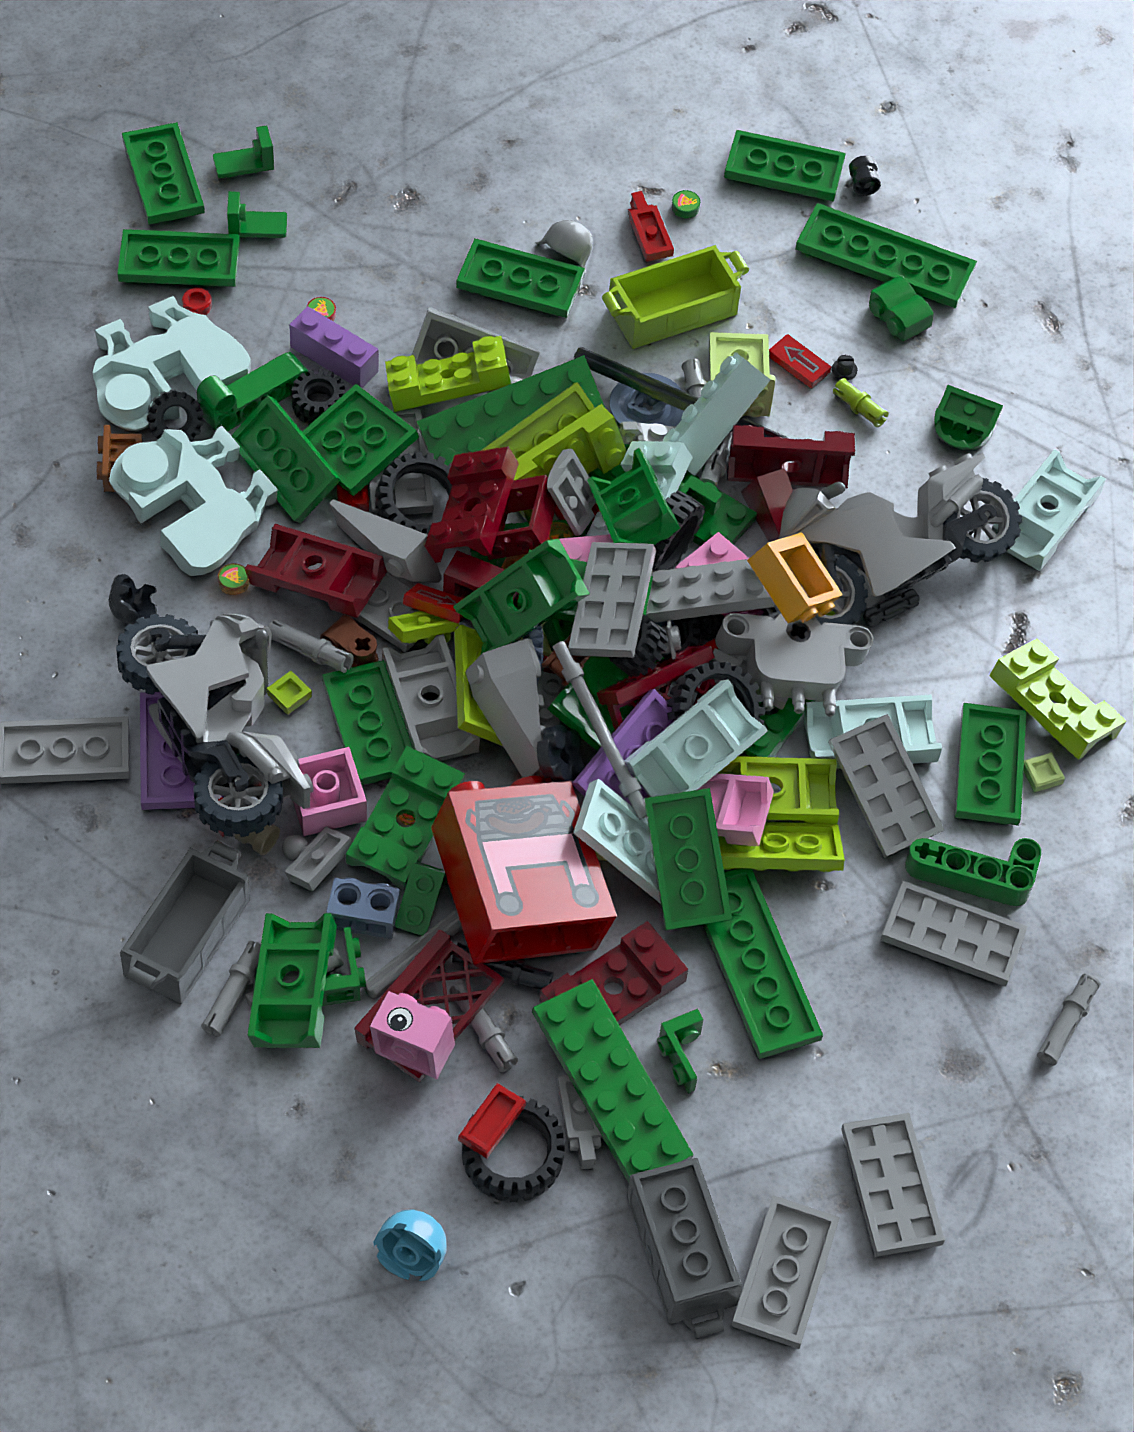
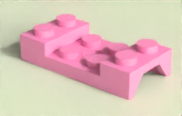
(740, 806)

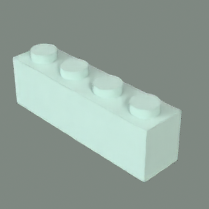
(717, 409)

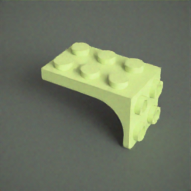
(753, 349)

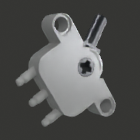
(794, 657)

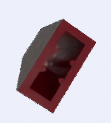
(768, 498)

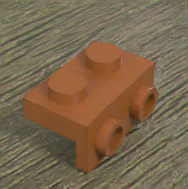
(112, 447)

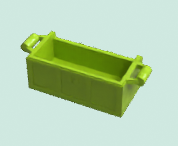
(676, 295)

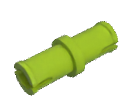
(860, 402)

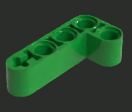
(233, 403)
(971, 865)

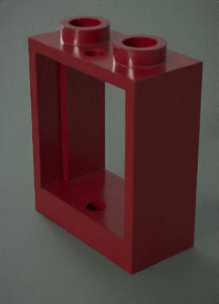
(521, 540)
(468, 574)

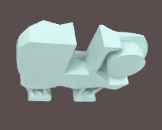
(139, 370)
(174, 469)

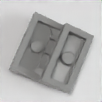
(571, 491)

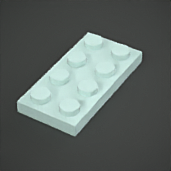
(618, 835)

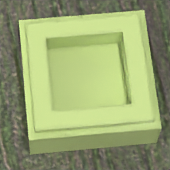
(1043, 772)

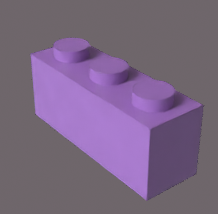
(334, 347)

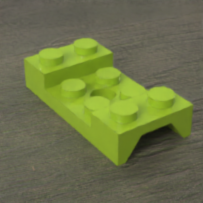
(447, 378)
(592, 438)
(1034, 681)
(804, 783)

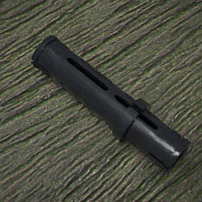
(516, 971)

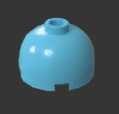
(411, 1244)

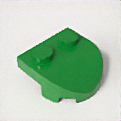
(965, 419)

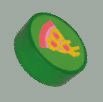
(686, 204)

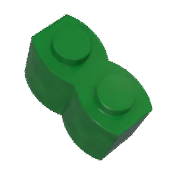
(901, 308)

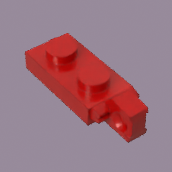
(649, 229)

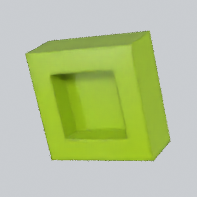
(289, 692)

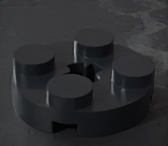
(560, 754)

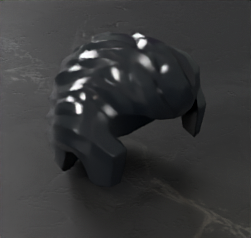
(130, 603)

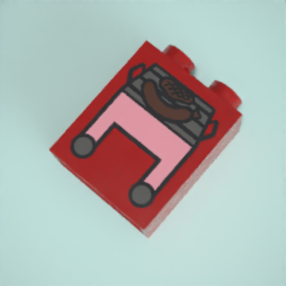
(521, 870)

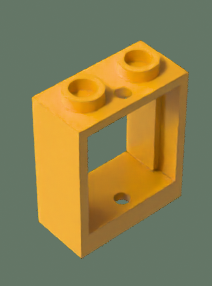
(783, 586)

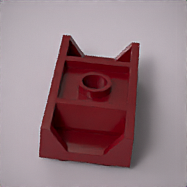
(813, 463)
(475, 503)
(343, 580)
(639, 964)

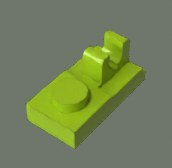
(420, 625)

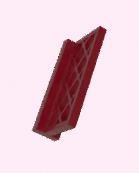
(661, 677)
(423, 971)

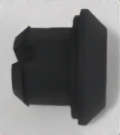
(844, 367)

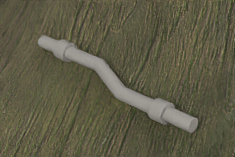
(573, 674)

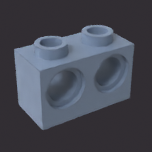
(361, 915)

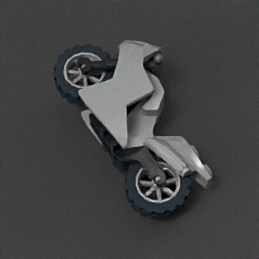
(881, 552)
(205, 706)

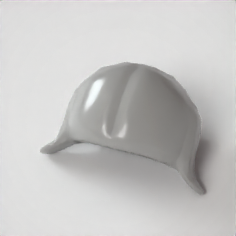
(570, 240)

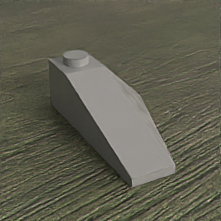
(448, 335)
(399, 545)
(507, 694)

